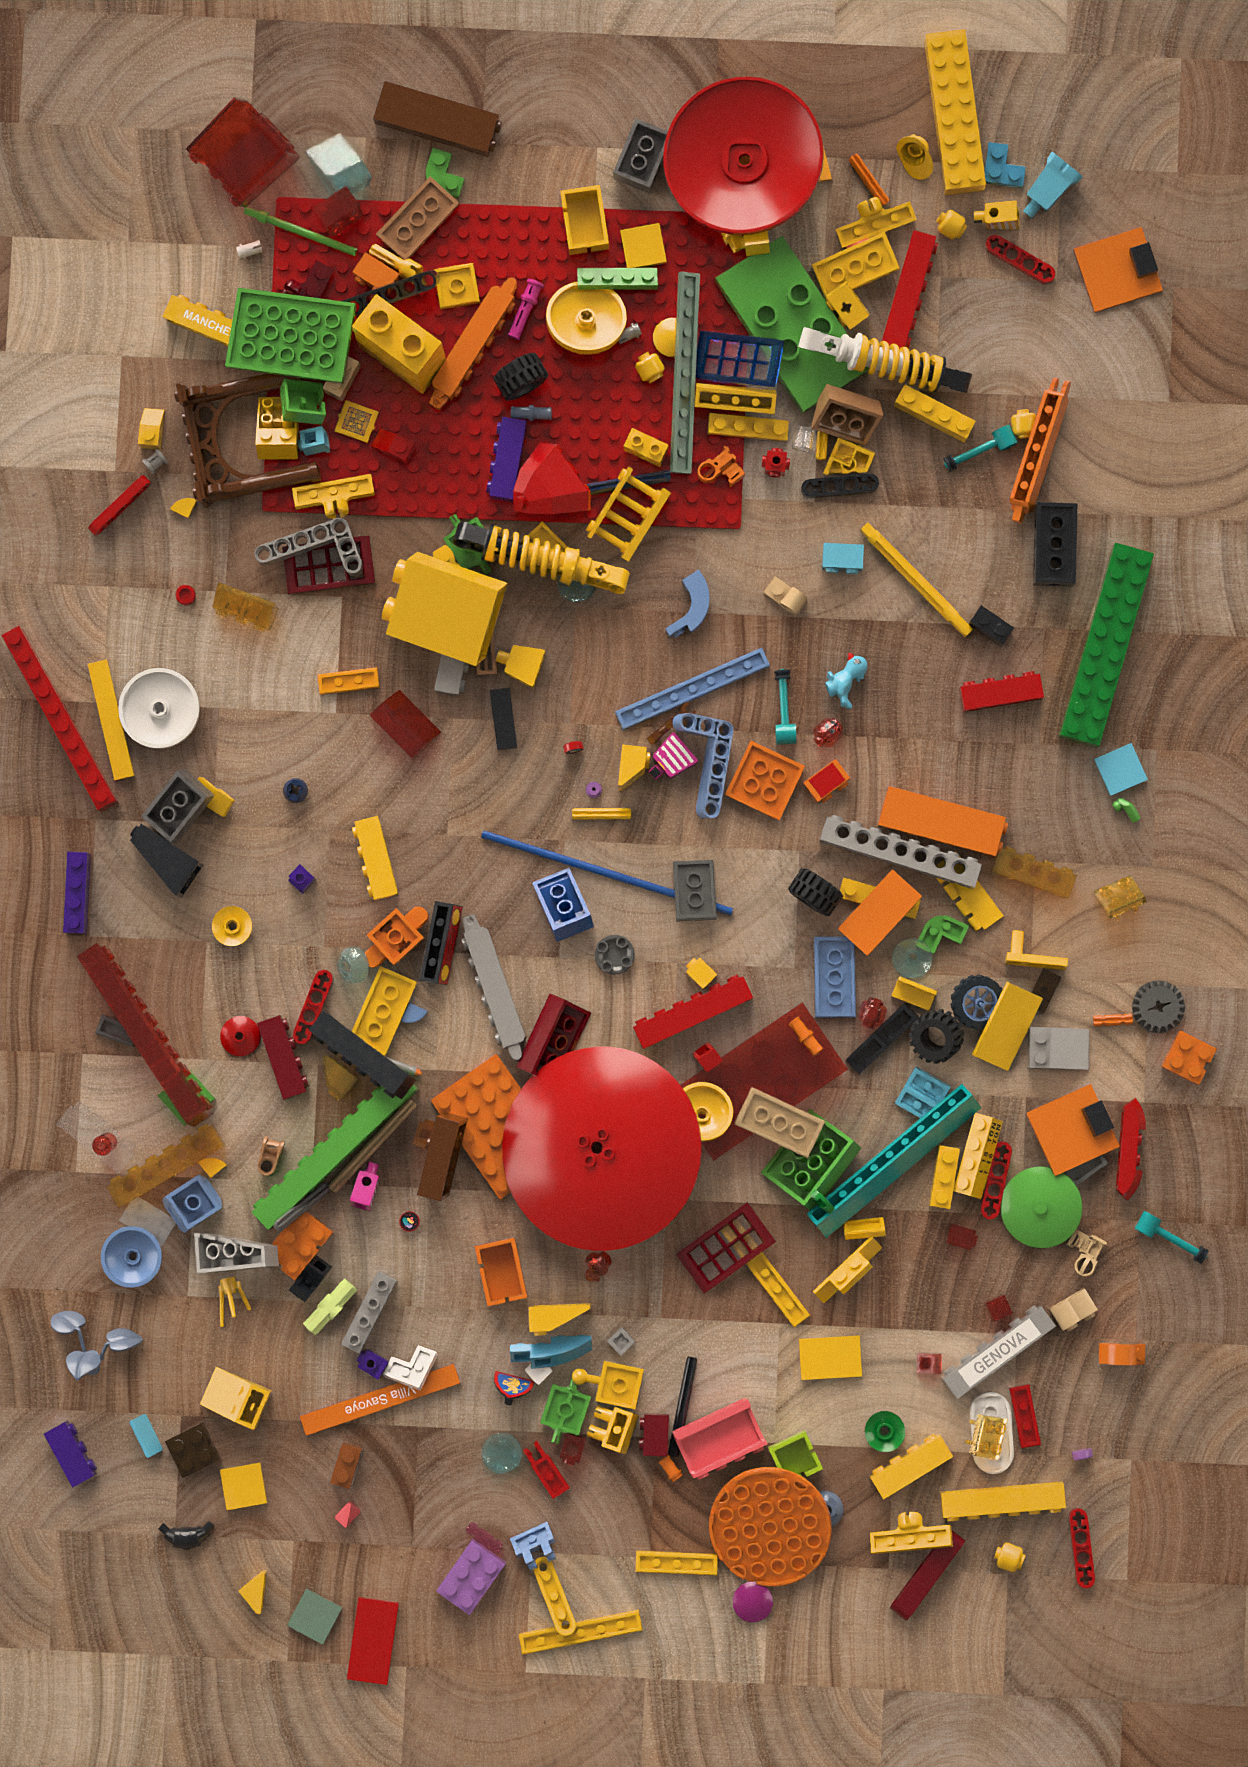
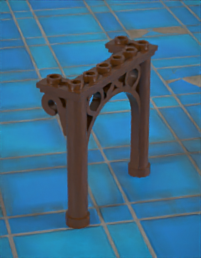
(250, 484)

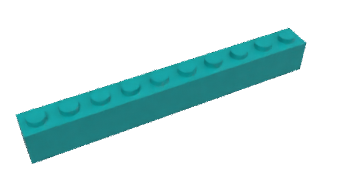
(895, 1159)

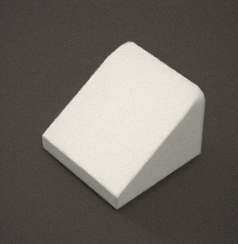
(538, 1374)

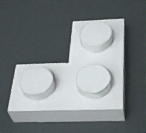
(412, 1373)

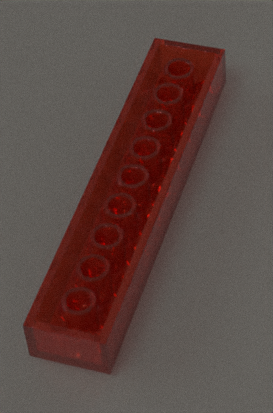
(145, 1035)

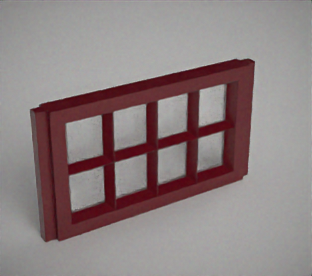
(324, 570)
(720, 1254)

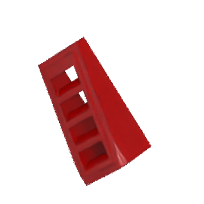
(707, 1056)

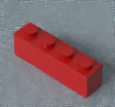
(1001, 692)

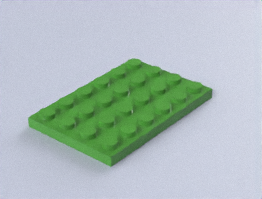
(290, 335)

